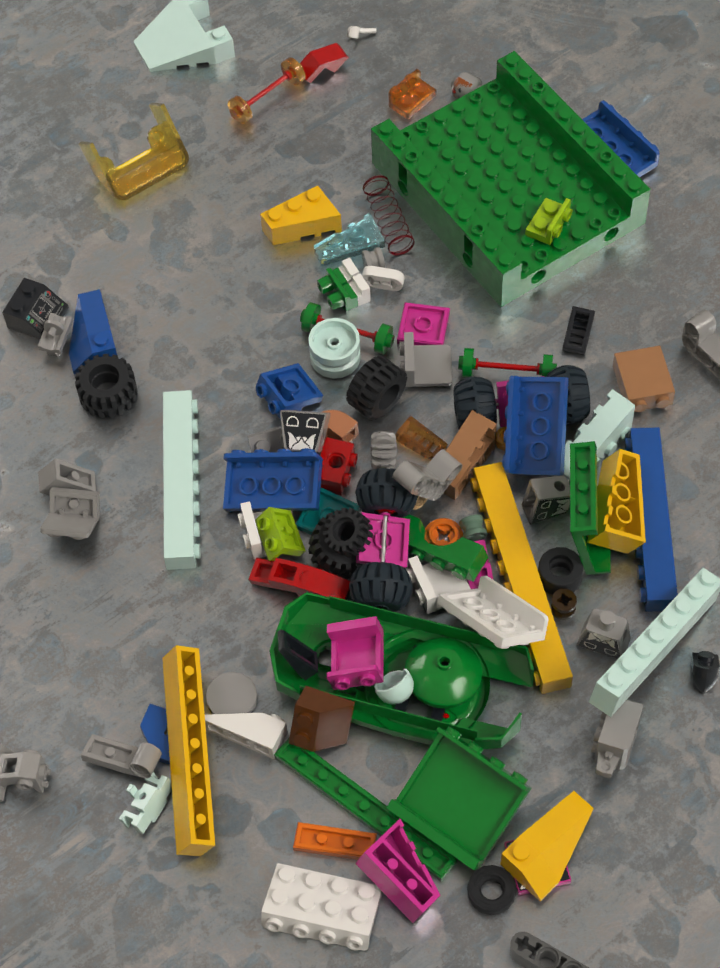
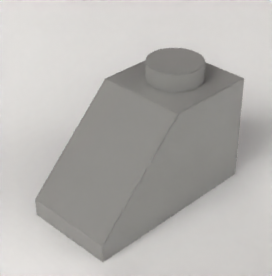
(65, 475)

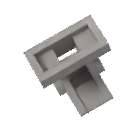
(29, 770)

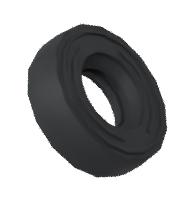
(489, 906)

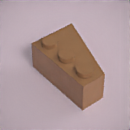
(471, 448)

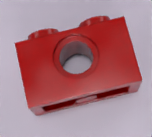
(337, 454)

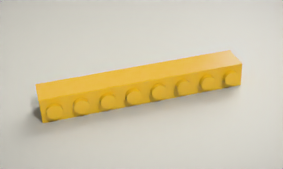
(188, 752)

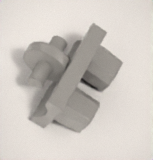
(55, 334)

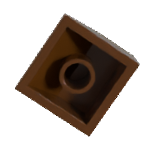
(320, 720)

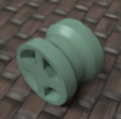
(473, 527)

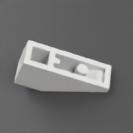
(252, 730)

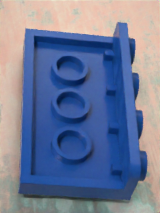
(623, 139)
(535, 425)
(273, 480)

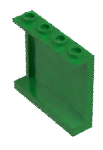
(584, 508)
(460, 798)

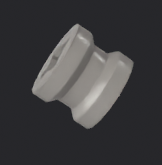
(373, 258)

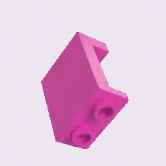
(356, 653)

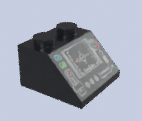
(31, 308)

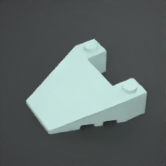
(179, 39)

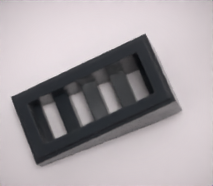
(583, 314)
(299, 656)

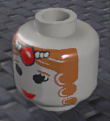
(464, 84)

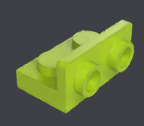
(549, 220)
(279, 533)

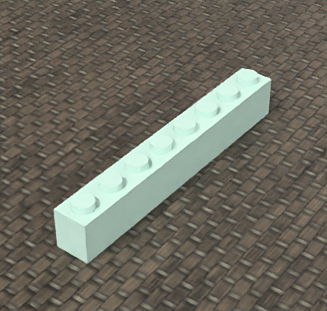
(180, 481)
(655, 642)

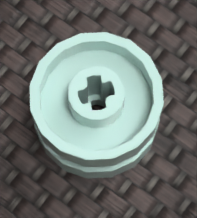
(334, 348)

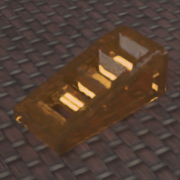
(419, 429)

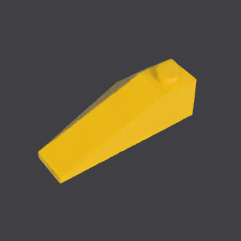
(547, 846)

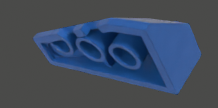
(90, 330)

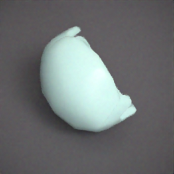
(396, 687)

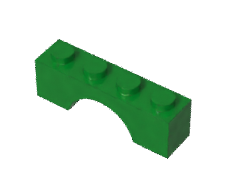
(460, 558)

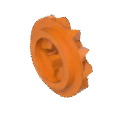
(443, 526)

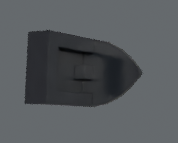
(705, 670)

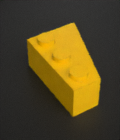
(300, 217)

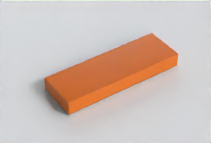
(332, 841)

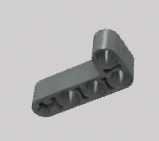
(543, 950)

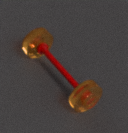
(240, 108)

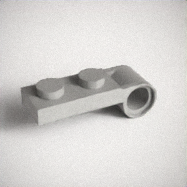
(122, 756)

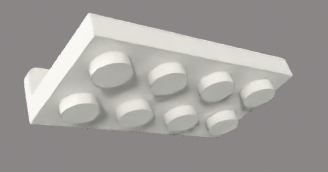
(496, 614)
(321, 907)

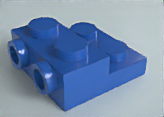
(287, 389)

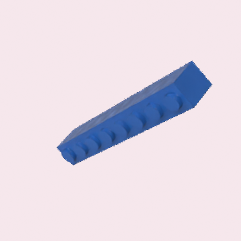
(655, 555)

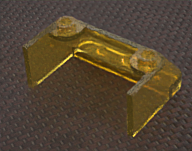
(146, 169)

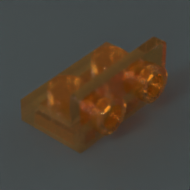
(410, 95)

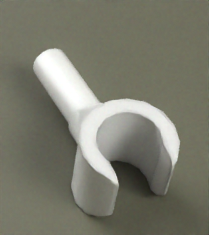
(353, 31)

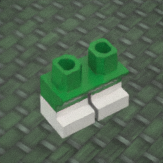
(347, 284)

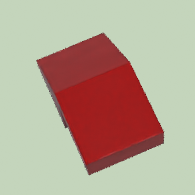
(327, 57)

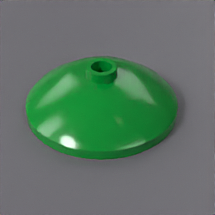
(440, 684)

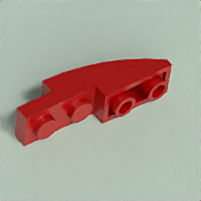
(298, 578)

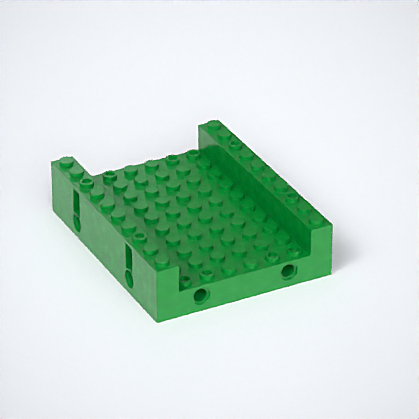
(491, 162)

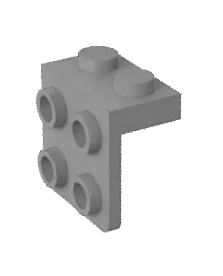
(425, 363)
(71, 513)

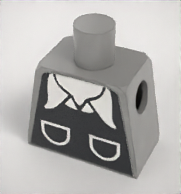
(304, 429)
(546, 498)
(605, 634)

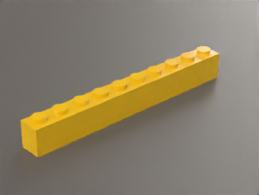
(520, 571)

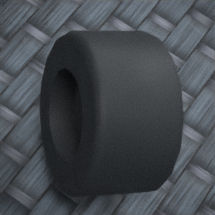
(560, 558)

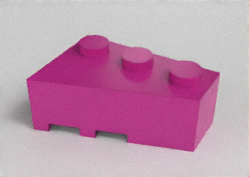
(399, 873)

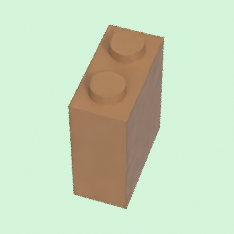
(644, 378)

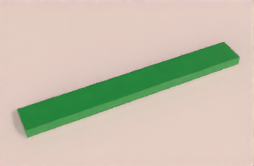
(361, 804)

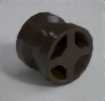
(559, 608)

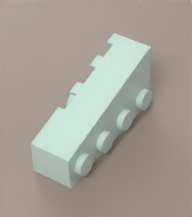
(606, 427)

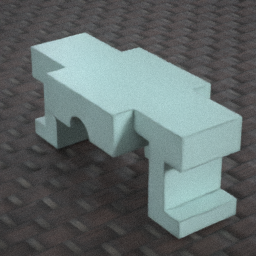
(149, 807)

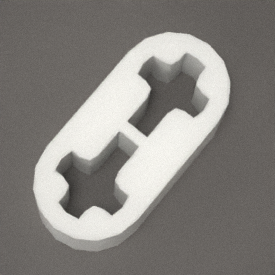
(383, 278)

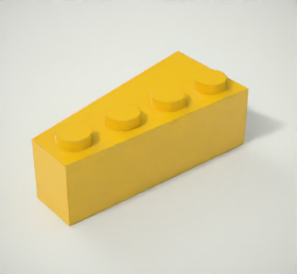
(620, 503)

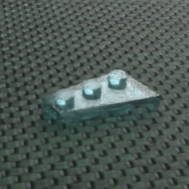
(350, 242)

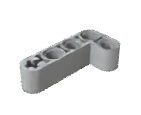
(702, 341)
(430, 480)

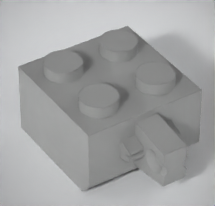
(615, 738)

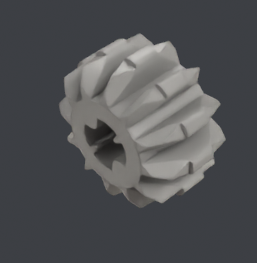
(383, 450)

